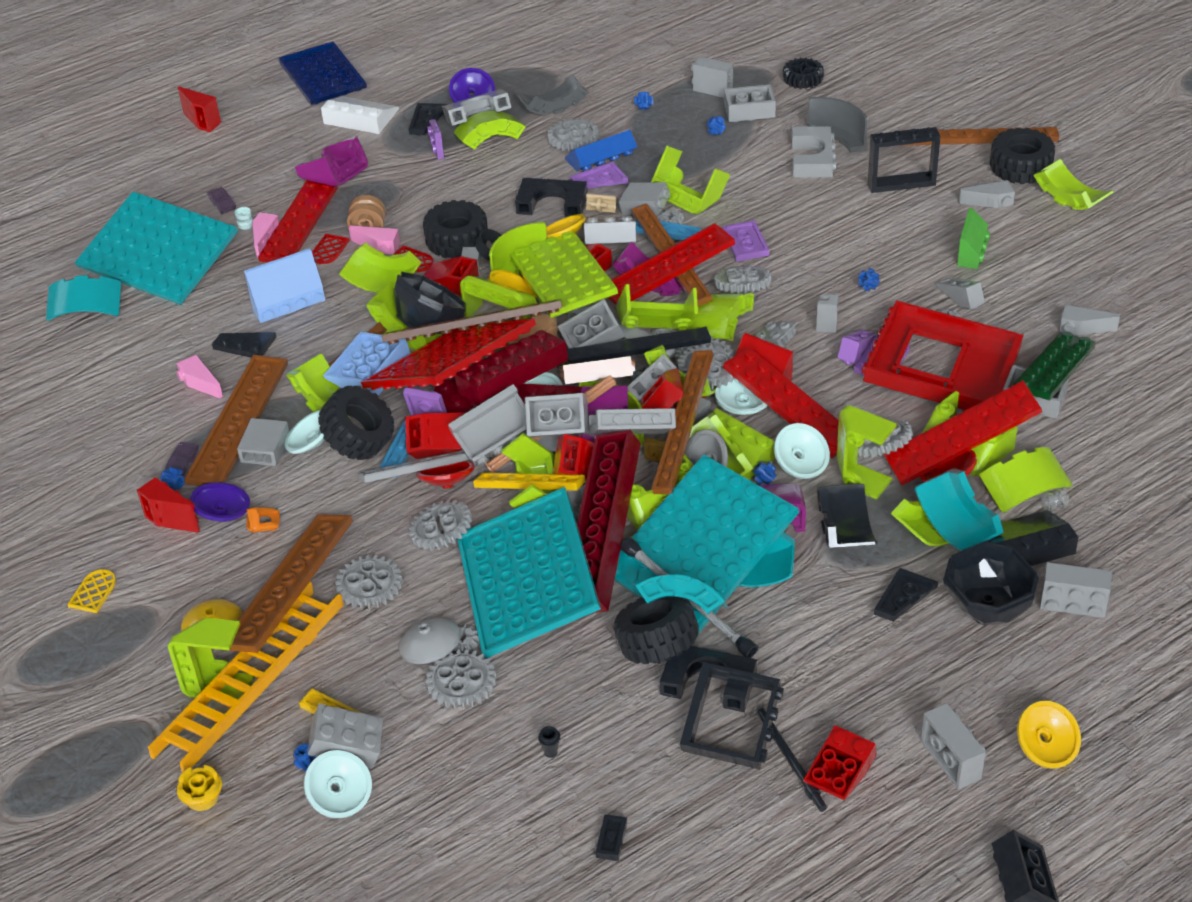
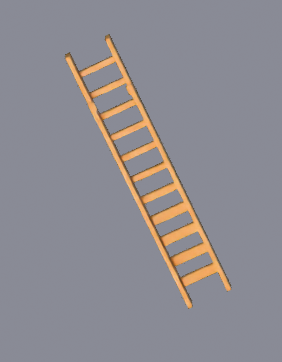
(251, 693)

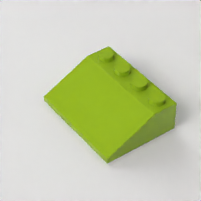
(752, 443)

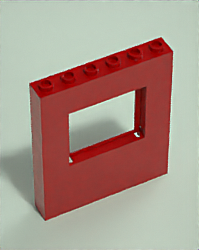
(978, 371)

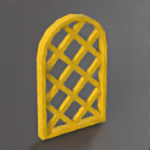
(72, 603)

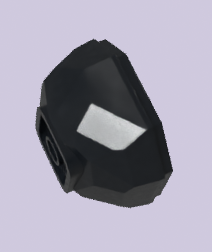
(425, 301)
(991, 582)

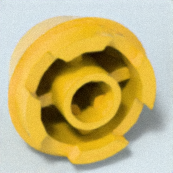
(199, 788)

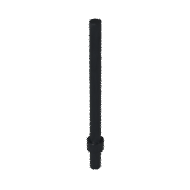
(812, 792)

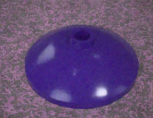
(470, 81)
(220, 501)

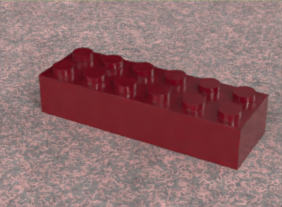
(511, 366)

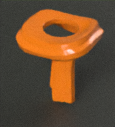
(253, 519)

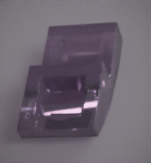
(221, 200)
(182, 456)

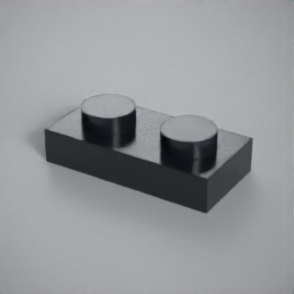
(611, 837)

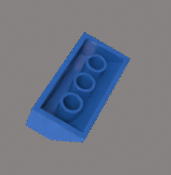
(602, 150)

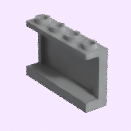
(637, 420)
(490, 426)

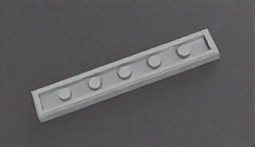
(413, 466)

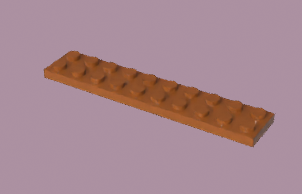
(246, 402)
(288, 581)

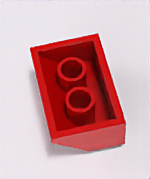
(775, 355)

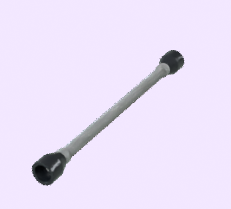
(743, 644)

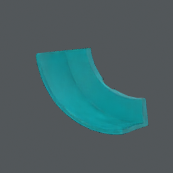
(83, 295)
(954, 511)
(774, 565)
(683, 587)

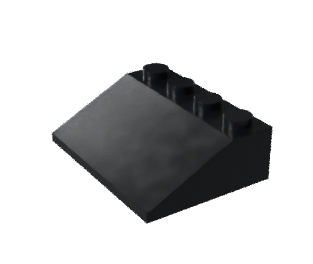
(1039, 537)

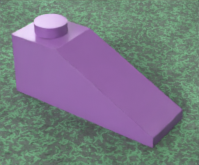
(854, 346)

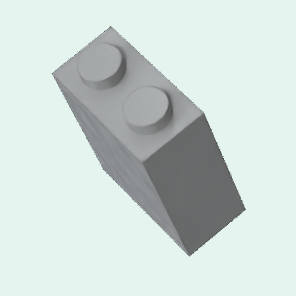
(712, 76)
(637, 194)
(263, 442)

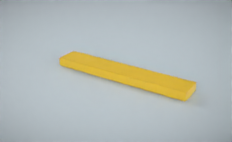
(523, 481)

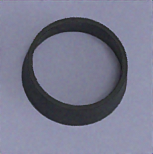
(490, 235)

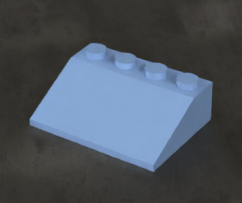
(284, 285)
(364, 358)

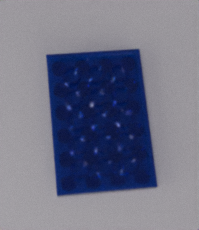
(322, 73)

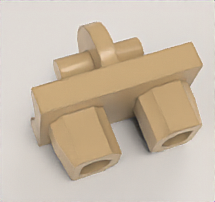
(601, 202)

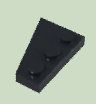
(422, 115)
(244, 343)
(903, 593)

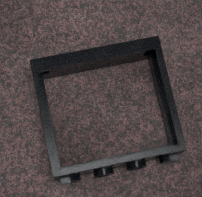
(903, 181)
(736, 676)

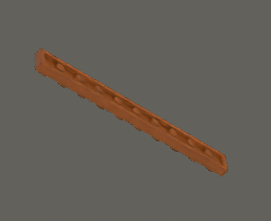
(983, 135)
(662, 242)
(684, 416)

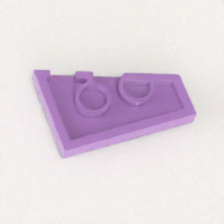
(435, 139)
(601, 176)

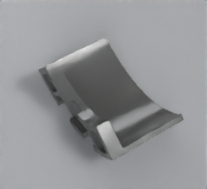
(557, 100)
(844, 118)

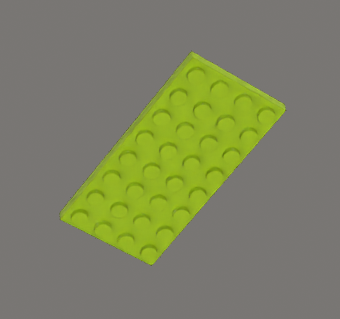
(563, 271)

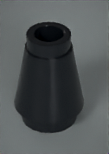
(549, 740)

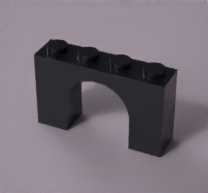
(535, 189)
(683, 666)

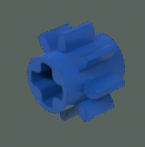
(643, 100)
(716, 125)
(868, 279)
(764, 472)
(173, 478)
(302, 759)

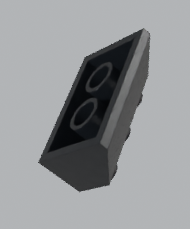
(1023, 869)

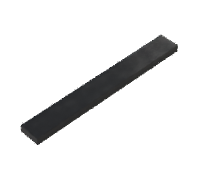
(638, 345)

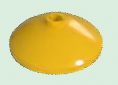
(570, 223)
(511, 280)
(212, 608)
(1059, 732)

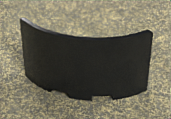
(845, 515)

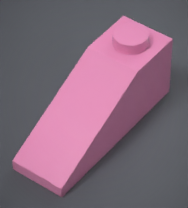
(263, 227)
(381, 239)
(198, 377)

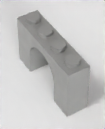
(457, 112)
(817, 164)

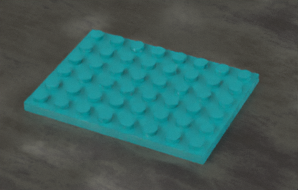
(156, 247)
(708, 530)
(527, 573)

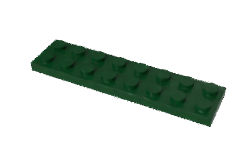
(1056, 364)

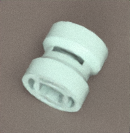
(244, 218)

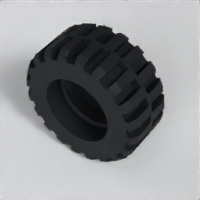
(1021, 154)
(453, 226)
(344, 434)
(656, 629)

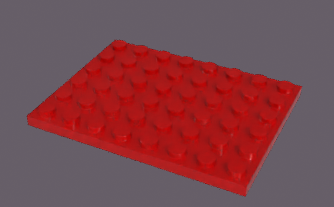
(448, 355)

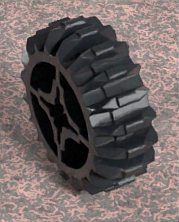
(803, 73)

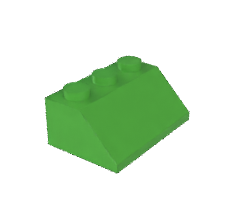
(973, 241)

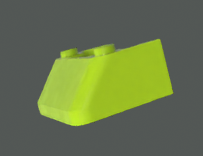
(682, 195)
(476, 288)
(656, 315)
(853, 429)
(988, 452)
(529, 459)
(644, 502)
(194, 659)

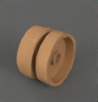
(366, 212)

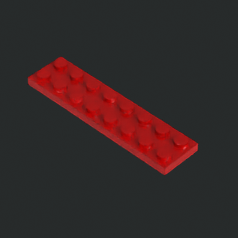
(298, 221)
(673, 262)
(782, 395)
(963, 432)

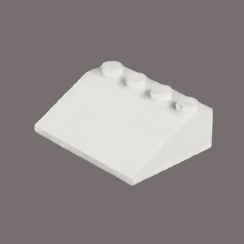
(357, 114)

